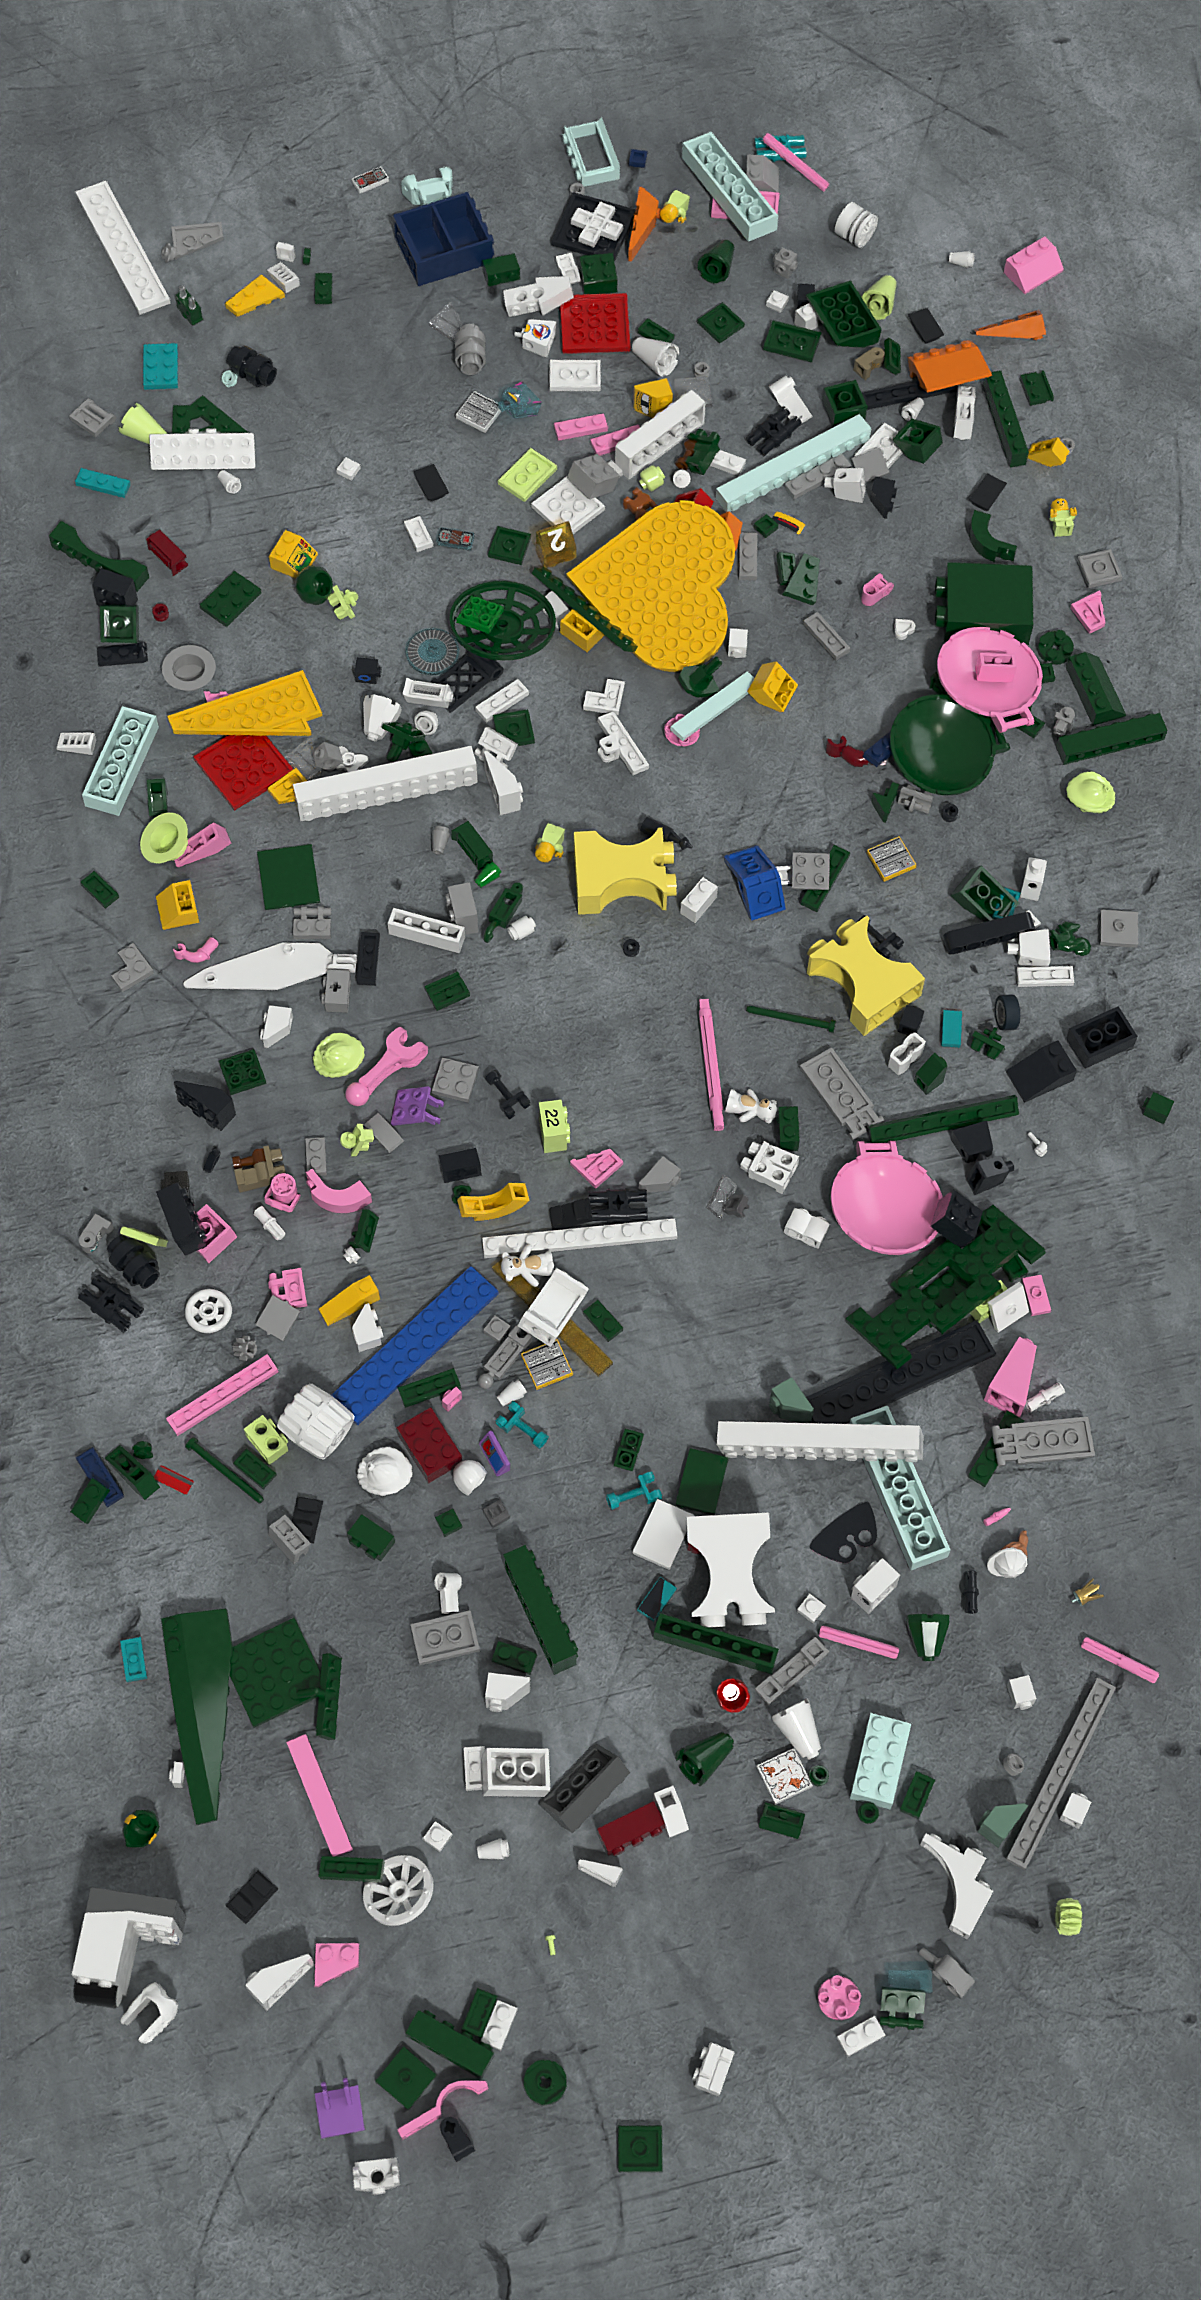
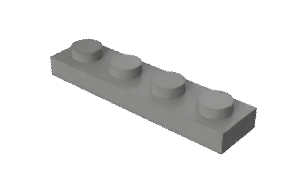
(815, 476)

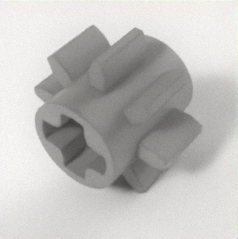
(244, 1348)

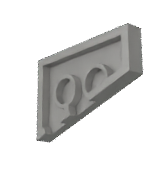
(195, 237)

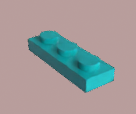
(102, 483)

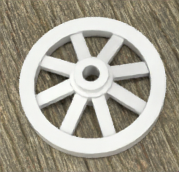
(396, 1889)

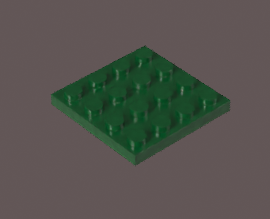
(272, 1670)

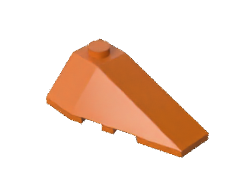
(644, 221)

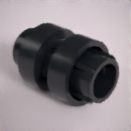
(255, 368)
(137, 1266)

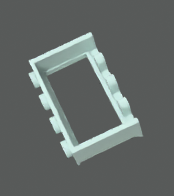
(593, 176)

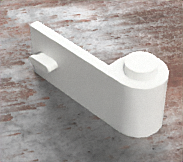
(787, 396)

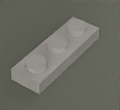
(748, 556)
(826, 636)

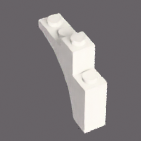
(962, 1869)

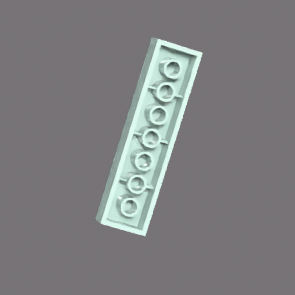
(729, 186)
(905, 1502)

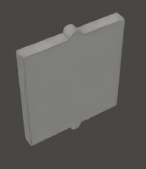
(872, 463)
(278, 1318)

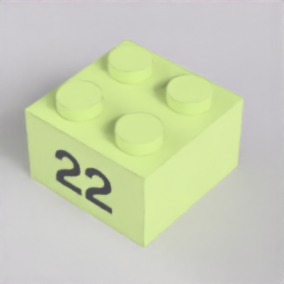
(554, 1126)

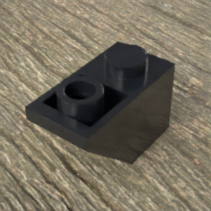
(882, 494)

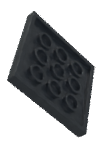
(568, 235)

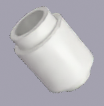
(521, 928)

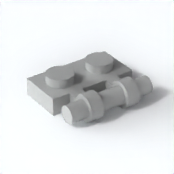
(312, 928)

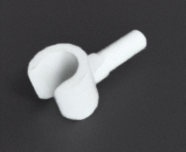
(1041, 1147)

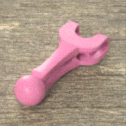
(393, 1060)

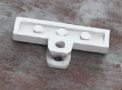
(620, 744)

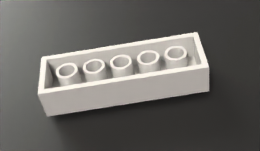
(660, 434)

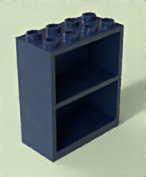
(443, 238)

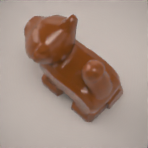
(639, 503)

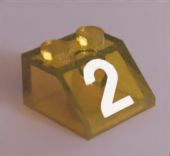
(555, 544)

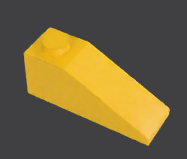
(350, 1300)

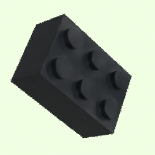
(1101, 1037)
(182, 1218)

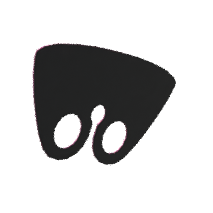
(835, 1534)

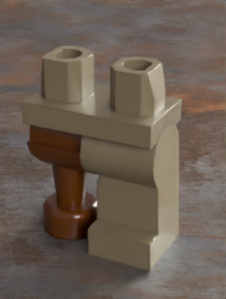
(262, 1171)

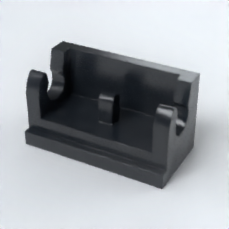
(460, 1165)

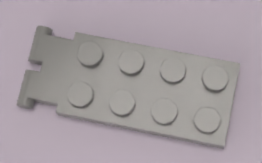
(840, 1092)
(1044, 1441)

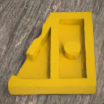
(283, 789)

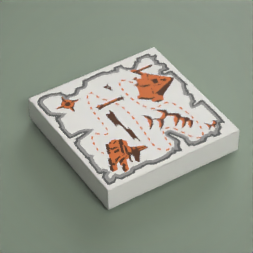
(784, 1776)

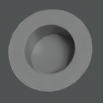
(188, 667)

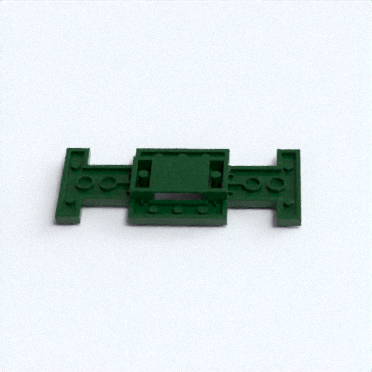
(952, 1294)

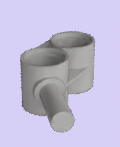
(949, 1972)

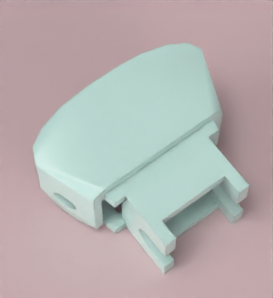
(428, 190)

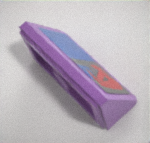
(494, 1454)

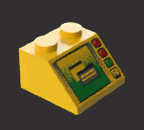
(291, 554)

